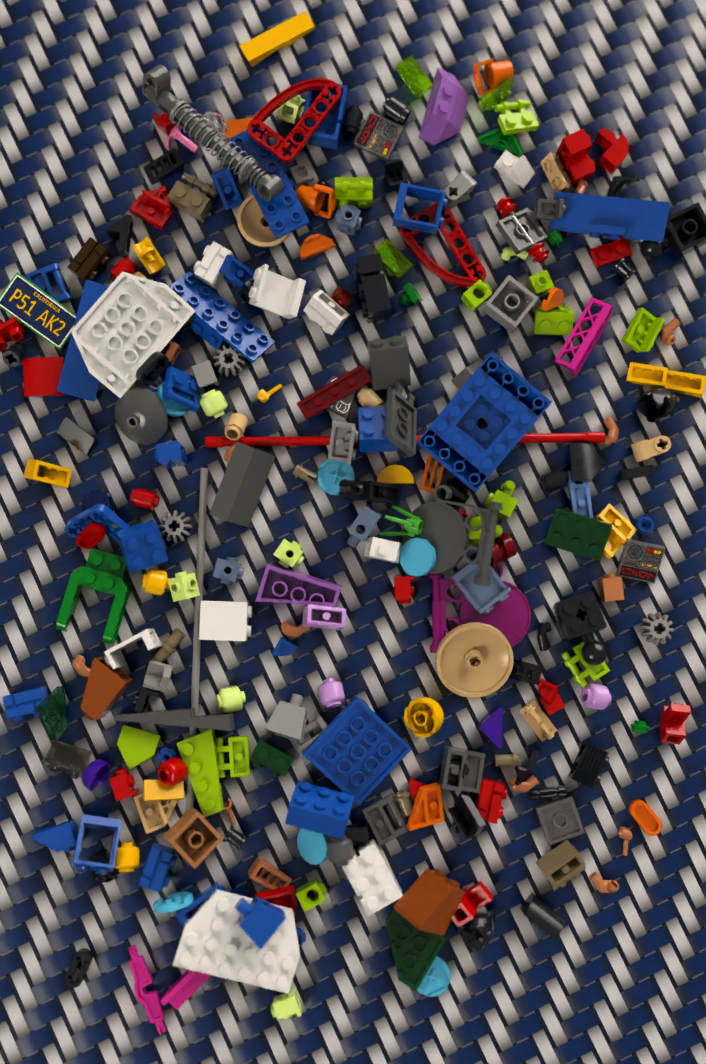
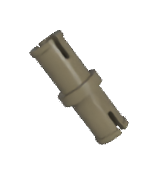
(169, 646)

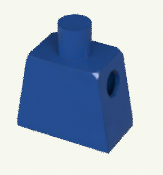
(259, 919)

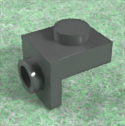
(549, 209)

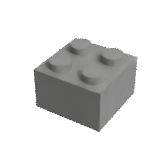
(510, 304)

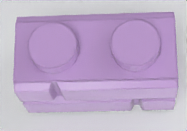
(324, 617)

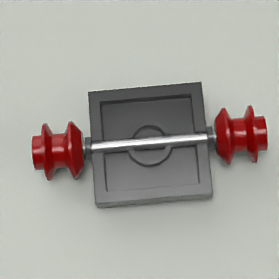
(521, 230)

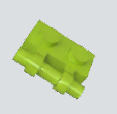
(516, 122)
(593, 671)
(238, 755)

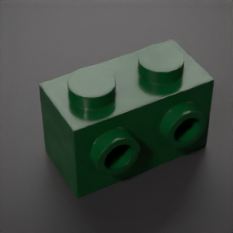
(272, 757)

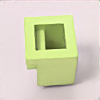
(286, 1005)

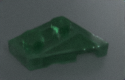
(53, 713)

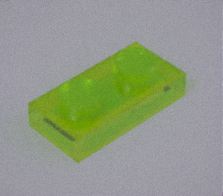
(414, 76)
(499, 93)
(393, 258)

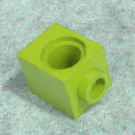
(540, 283)
(471, 301)
(309, 902)

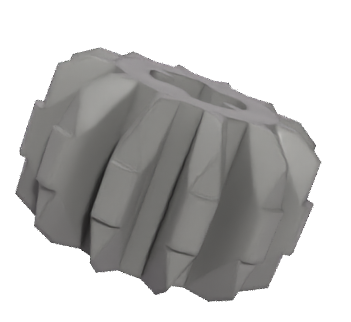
(230, 367)
(179, 531)
(656, 636)

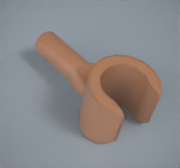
(229, 811)
(626, 834)

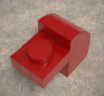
(615, 149)
(672, 723)
(473, 899)

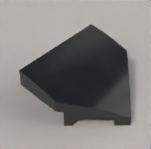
(584, 462)
(523, 770)
(466, 817)

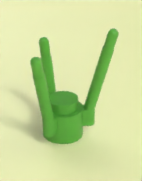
(413, 525)

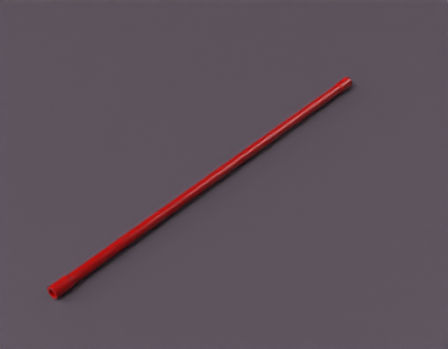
(220, 441)

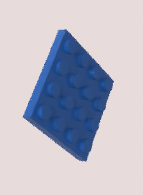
(357, 750)

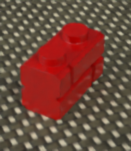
(489, 799)

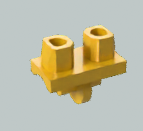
(149, 256)

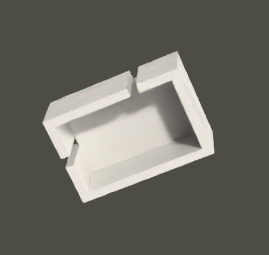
(372, 878)

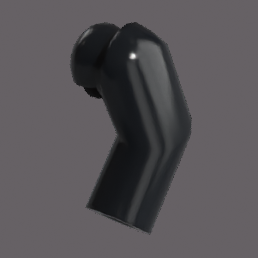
(542, 637)

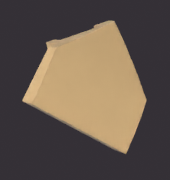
(154, 813)

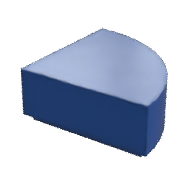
(284, 648)

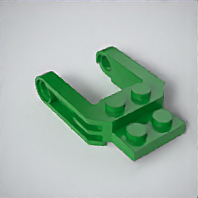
(102, 573)

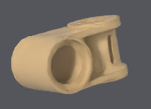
(648, 448)

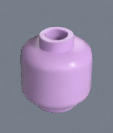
(331, 693)
(596, 696)

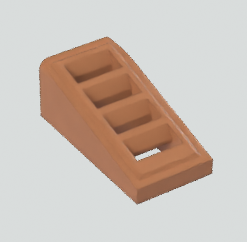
(266, 866)

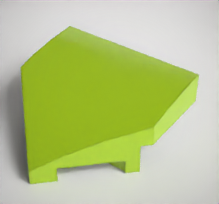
(137, 746)

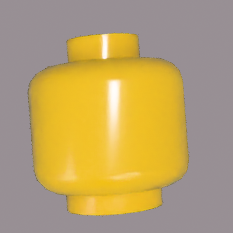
(155, 582)
(127, 857)

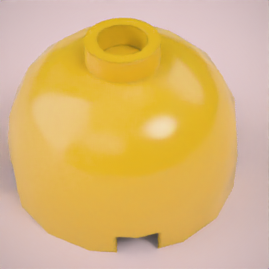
(424, 716)

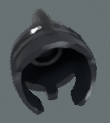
(657, 404)
(479, 930)

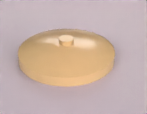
(474, 660)

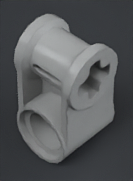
(459, 188)

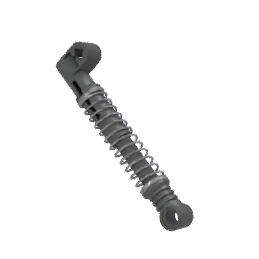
(157, 90)

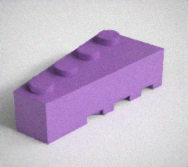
(293, 587)

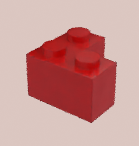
(575, 158)

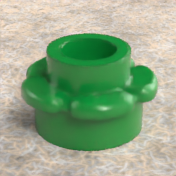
(554, 238)
(640, 727)

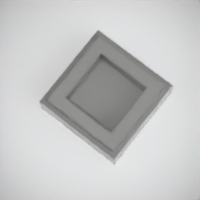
(301, 174)

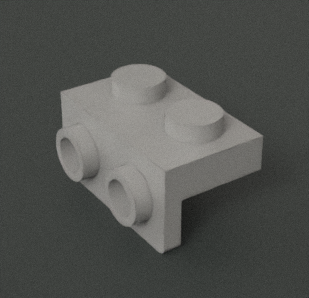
(342, 441)

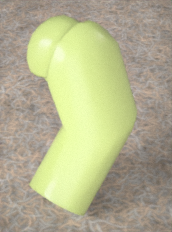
(508, 252)

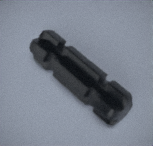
(547, 793)

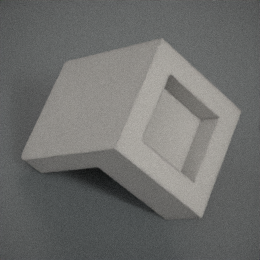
(205, 374)
(157, 676)

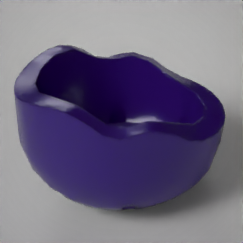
(95, 774)

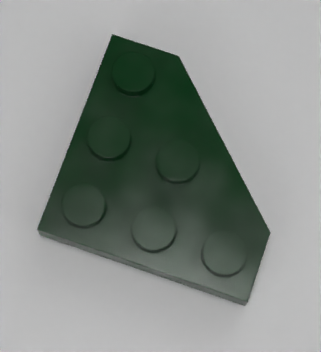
(412, 949)

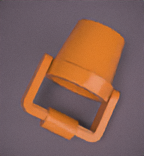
(494, 73)
(314, 198)

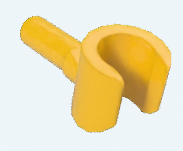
(264, 396)

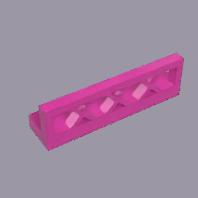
(591, 338)
(184, 988)

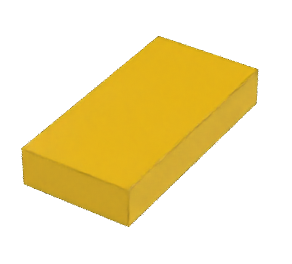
(156, 791)

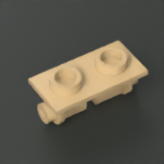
(552, 167)
(538, 721)

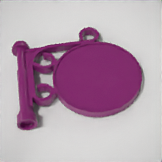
(509, 616)

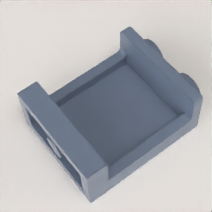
(480, 596)

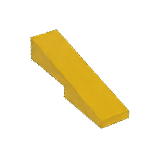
(277, 37)
(663, 378)

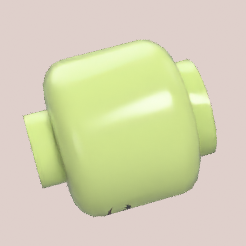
(213, 403)
(230, 699)

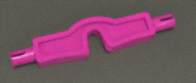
(149, 999)

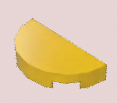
(395, 475)

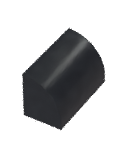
(543, 915)

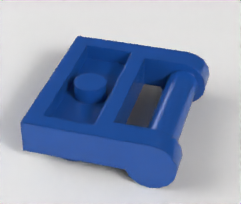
(41, 280)
(182, 383)

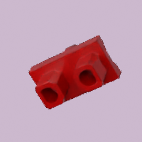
(10, 331)

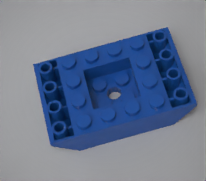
(492, 394)

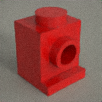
(403, 589)
(123, 784)

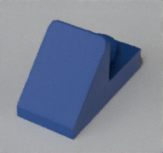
(226, 188)
(235, 271)

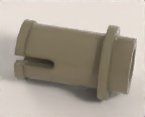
(304, 474)
(507, 760)
(404, 801)

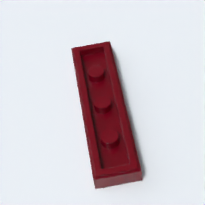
(334, 392)

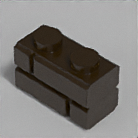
(90, 261)

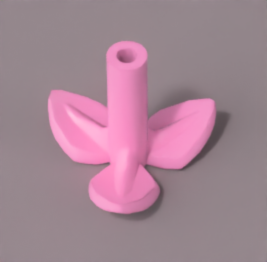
(176, 134)

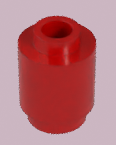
(125, 265)
(144, 498)

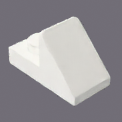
(515, 169)

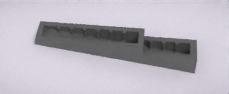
(180, 717)

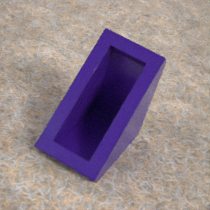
(493, 726)

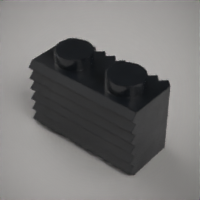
(588, 765)

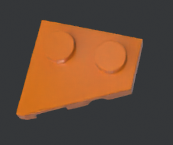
(427, 807)

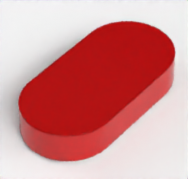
(90, 536)

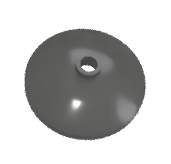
(146, 411)

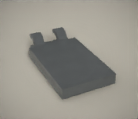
(401, 420)

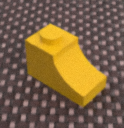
(47, 473)

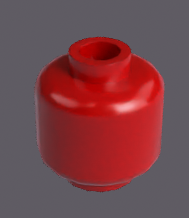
(172, 771)

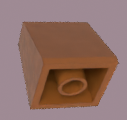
(103, 689)
(431, 901)

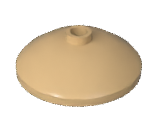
(251, 225)

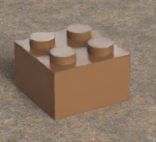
(193, 837)

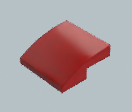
(42, 376)

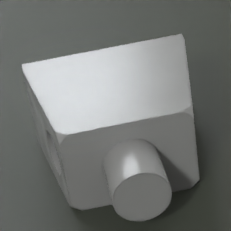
(289, 719)

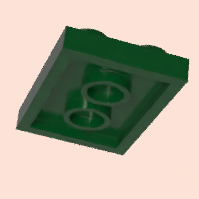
(578, 534)

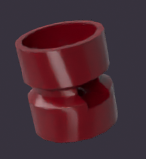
(503, 549)

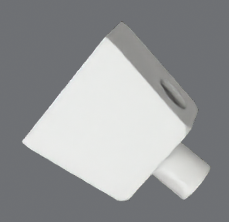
(383, 549)

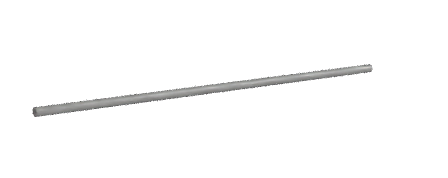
(196, 642)

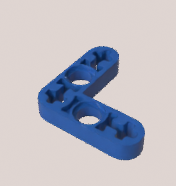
(96, 514)

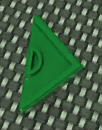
(501, 142)

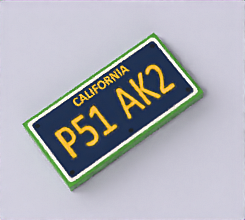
(38, 310)

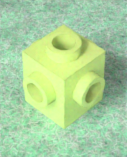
(292, 110)
(283, 550)
(183, 586)

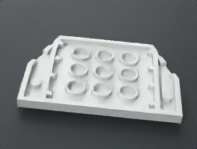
(127, 328)
(219, 947)

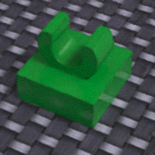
(410, 295)

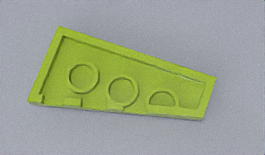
(202, 768)

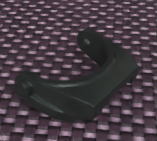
(617, 184)

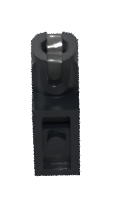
(370, 491)

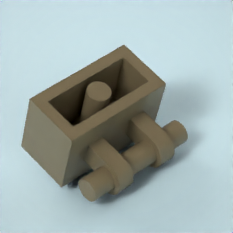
(190, 200)
(561, 865)

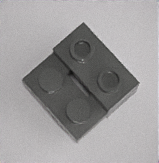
(452, 769)

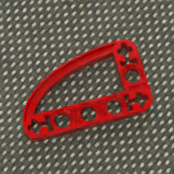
(300, 128)
(450, 237)

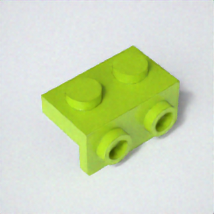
(554, 321)
(642, 331)

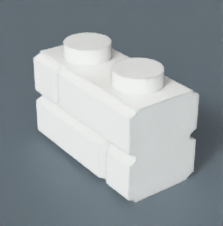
(209, 267)
(326, 312)

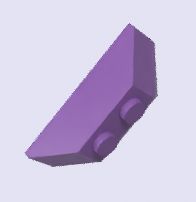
(444, 109)

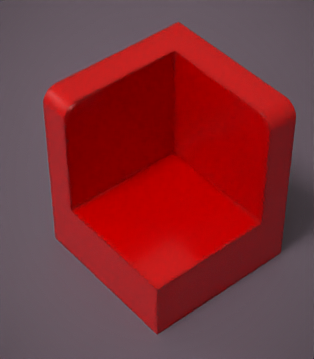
(163, 123)

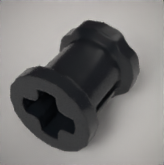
(624, 269)
(14, 355)
(235, 838)

